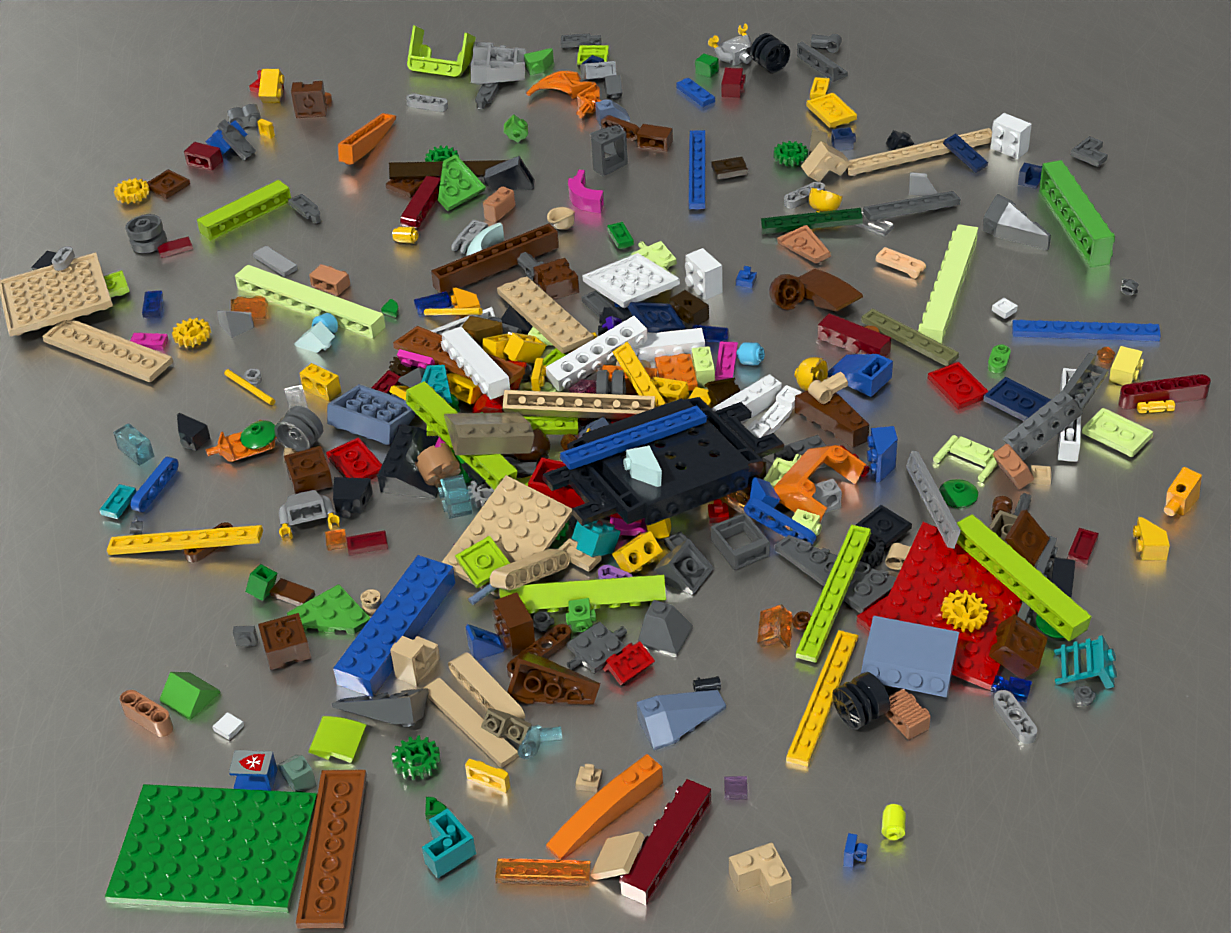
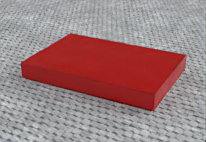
(958, 385)
(354, 460)

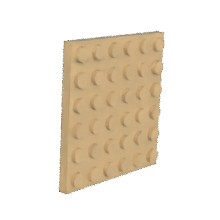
(53, 296)

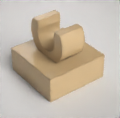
(588, 778)

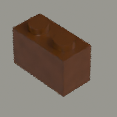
(654, 137)

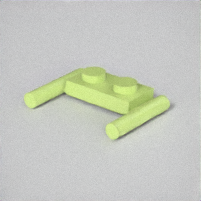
(971, 451)

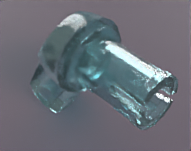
(535, 737)

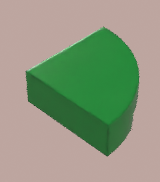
(390, 308)
(433, 807)

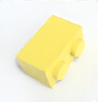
(1126, 366)

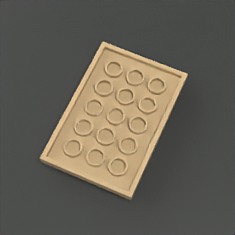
(516, 520)

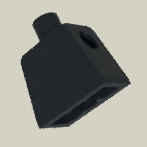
(351, 495)

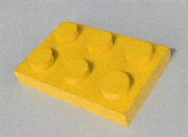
(831, 110)

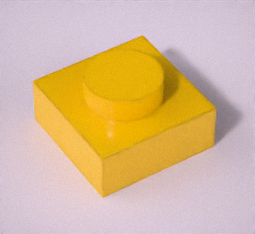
(266, 128)

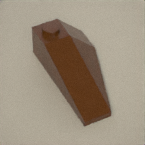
(546, 681)

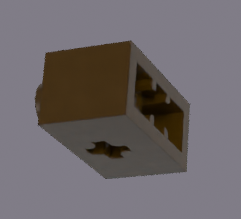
(690, 308)

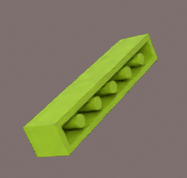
(244, 210)

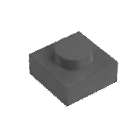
(245, 635)

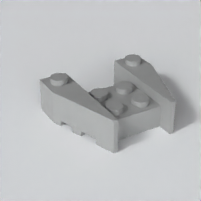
(496, 64)

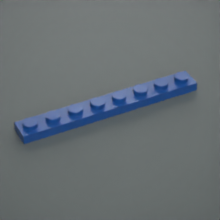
(697, 170)
(1086, 330)
(632, 437)

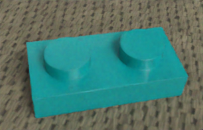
(118, 501)

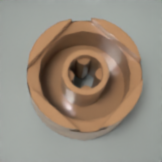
(437, 464)

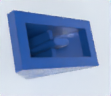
(764, 492)
(483, 643)

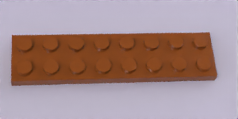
(429, 344)
(331, 850)

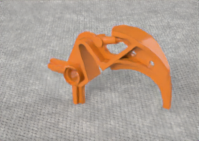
(569, 82)

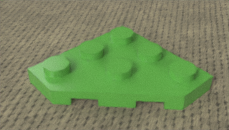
(457, 183)
(332, 612)

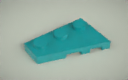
(437, 378)

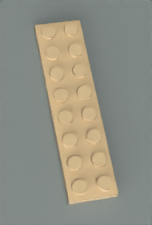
(545, 314)
(108, 349)

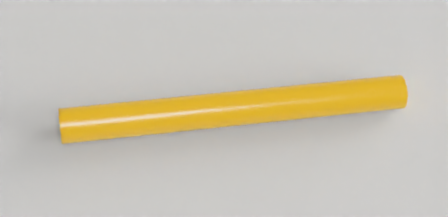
(453, 311)
(249, 387)

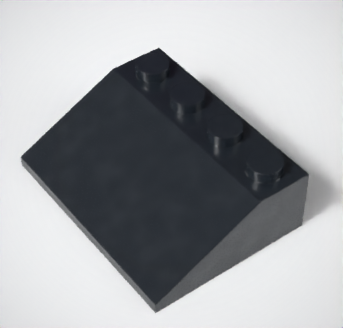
(399, 470)

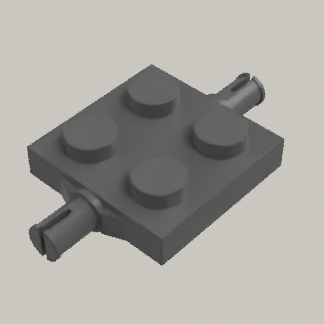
(595, 647)

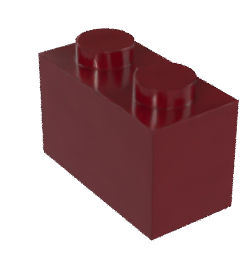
(733, 82)
(203, 156)

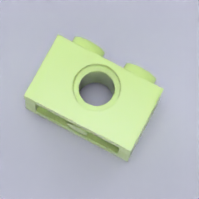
(703, 365)

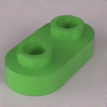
(999, 358)

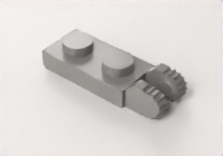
(468, 235)

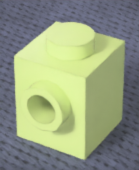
(808, 520)

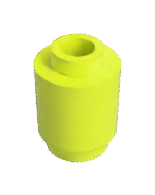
(893, 822)

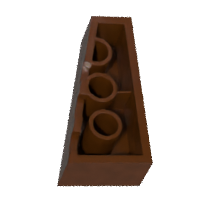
(834, 417)

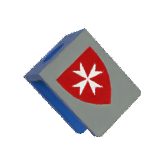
(253, 769)

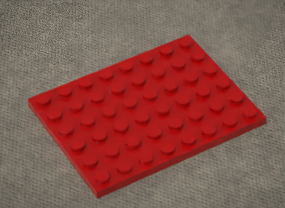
(929, 577)

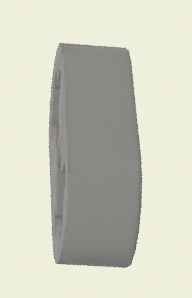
(63, 258)

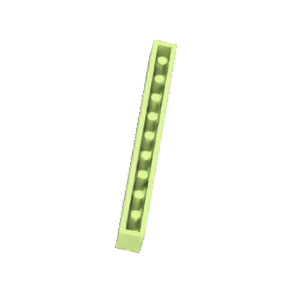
(949, 282)
(310, 301)

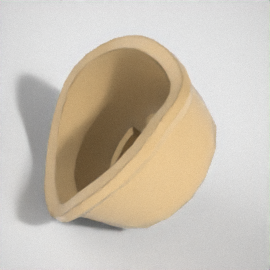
(561, 218)

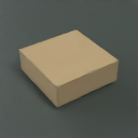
(1041, 474)

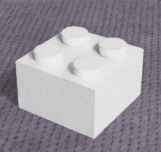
(1010, 136)
(703, 274)

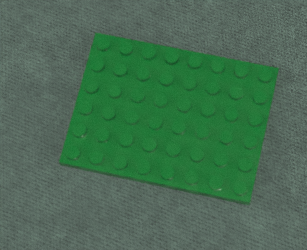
(213, 848)

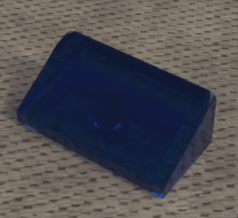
(714, 334)

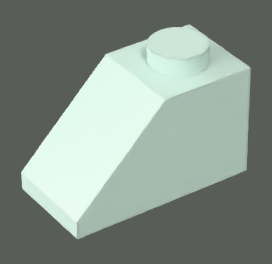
(315, 338)
(643, 465)

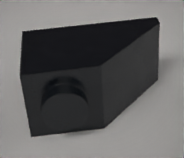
(192, 432)

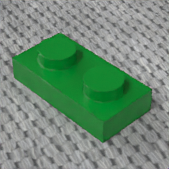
(620, 235)

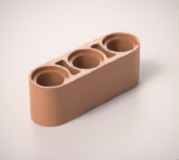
(146, 713)

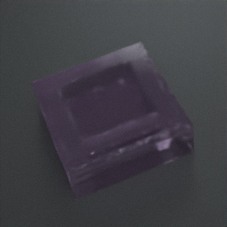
(735, 787)

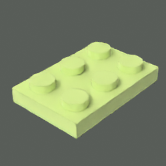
(1117, 432)

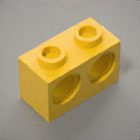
(320, 382)
(671, 389)
(636, 550)

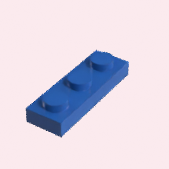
(695, 92)

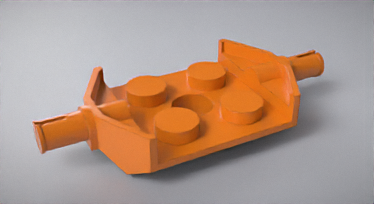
(232, 448)

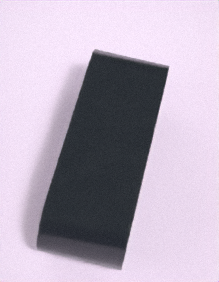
(1063, 574)

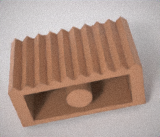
(499, 204)
(329, 280)
(1013, 466)
(907, 714)

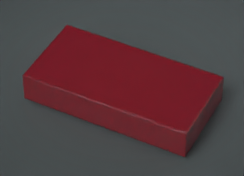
(175, 247)
(367, 542)
(1083, 546)

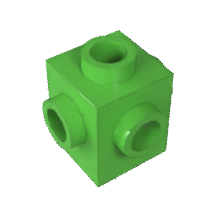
(516, 128)
(580, 615)

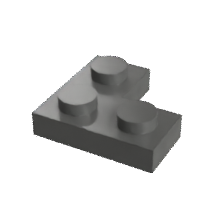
(1088, 152)

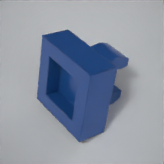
(746, 277)
(854, 851)

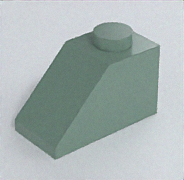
(297, 773)

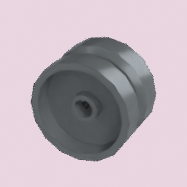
(146, 233)
(615, 387)
(299, 429)

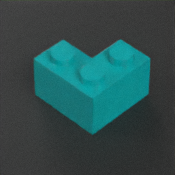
(596, 538)
(450, 845)

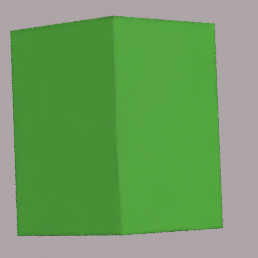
(187, 693)

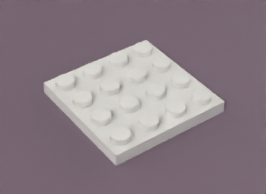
(631, 280)

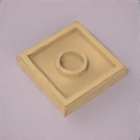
(617, 855)

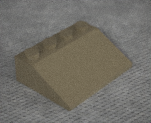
(489, 433)

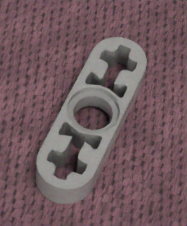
(427, 102)
(797, 197)
(1015, 726)

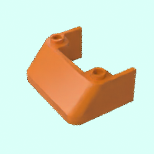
(797, 490)

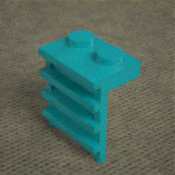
(1099, 662)

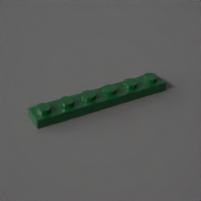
(812, 220)

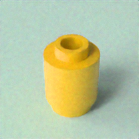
(405, 235)

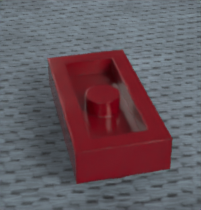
(386, 381)

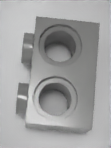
(828, 494)

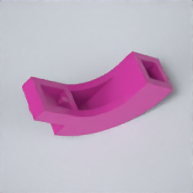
(582, 197)

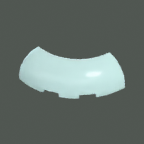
(486, 238)

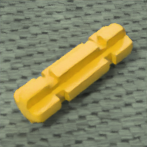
(1155, 406)

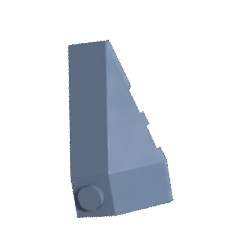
(672, 715)

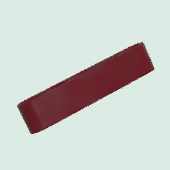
(421, 203)
(1176, 389)

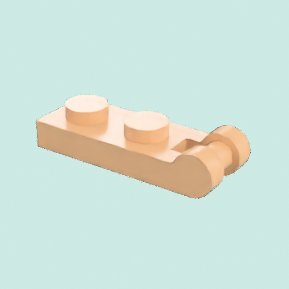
(900, 262)

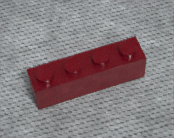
(853, 336)

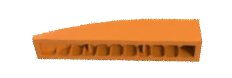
(364, 139)
(607, 806)

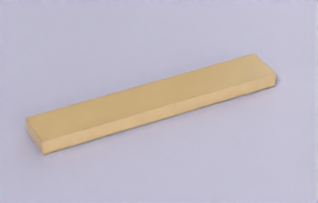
(470, 723)

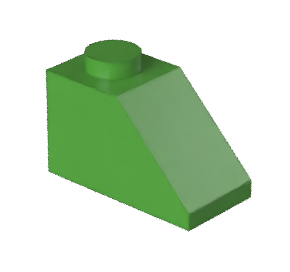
(538, 61)

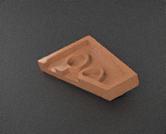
(805, 244)

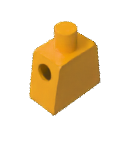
(1181, 500)

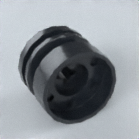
(770, 52)
(861, 700)

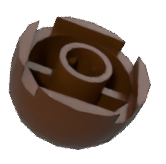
(787, 291)
(539, 450)

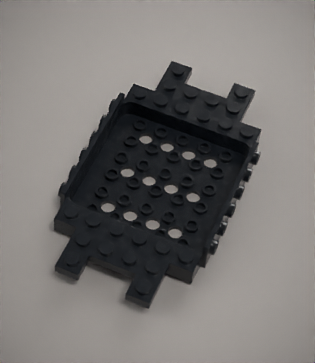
(612, 490)

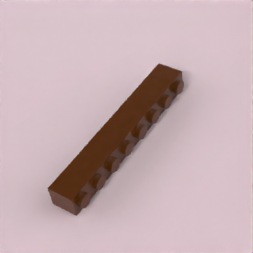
(494, 258)

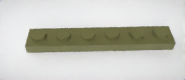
(910, 337)

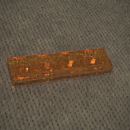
(543, 872)

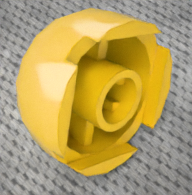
(824, 200)
(811, 370)

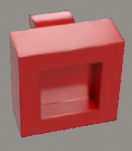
(718, 512)

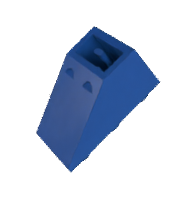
(864, 371)

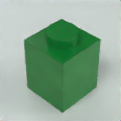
(707, 65)
(261, 582)

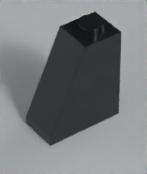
(509, 174)

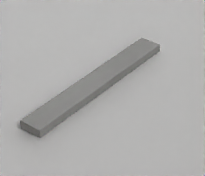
(933, 499)

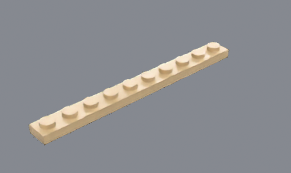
(914, 153)

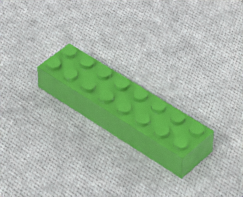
(1076, 214)

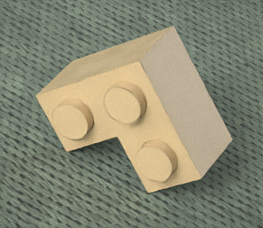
(824, 159)
(414, 659)
(763, 868)

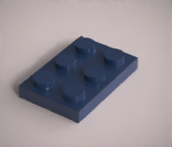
(656, 317)
(1015, 399)

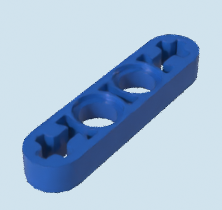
(154, 484)
(754, 509)

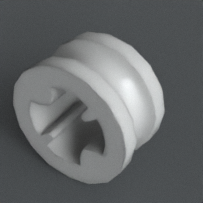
(253, 376)

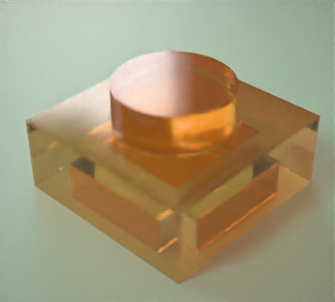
(336, 540)

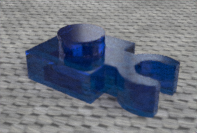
(1018, 687)

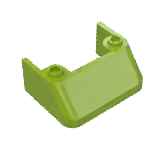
(420, 56)

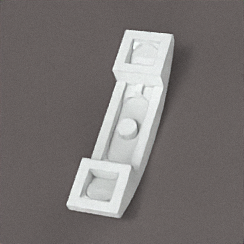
(776, 414)

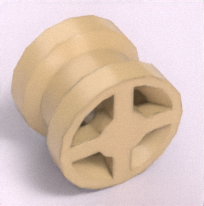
(370, 601)

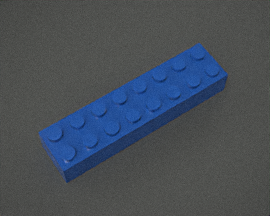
(402, 613)

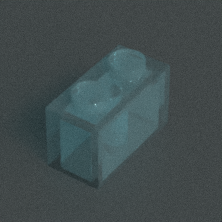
(133, 444)
(455, 496)

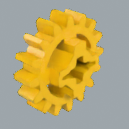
(131, 190)
(191, 332)
(964, 611)

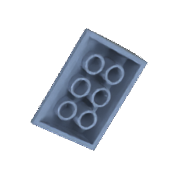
(369, 413)
(911, 655)

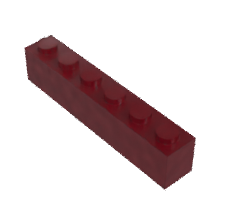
(665, 841)

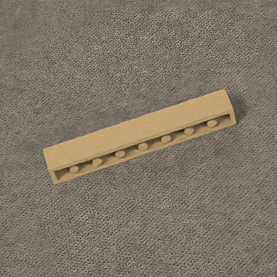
(576, 404)

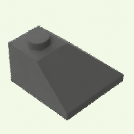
(684, 567)
(664, 629)

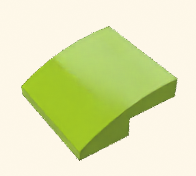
(586, 51)
(337, 738)

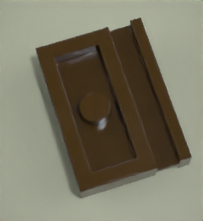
(729, 168)
(721, 390)

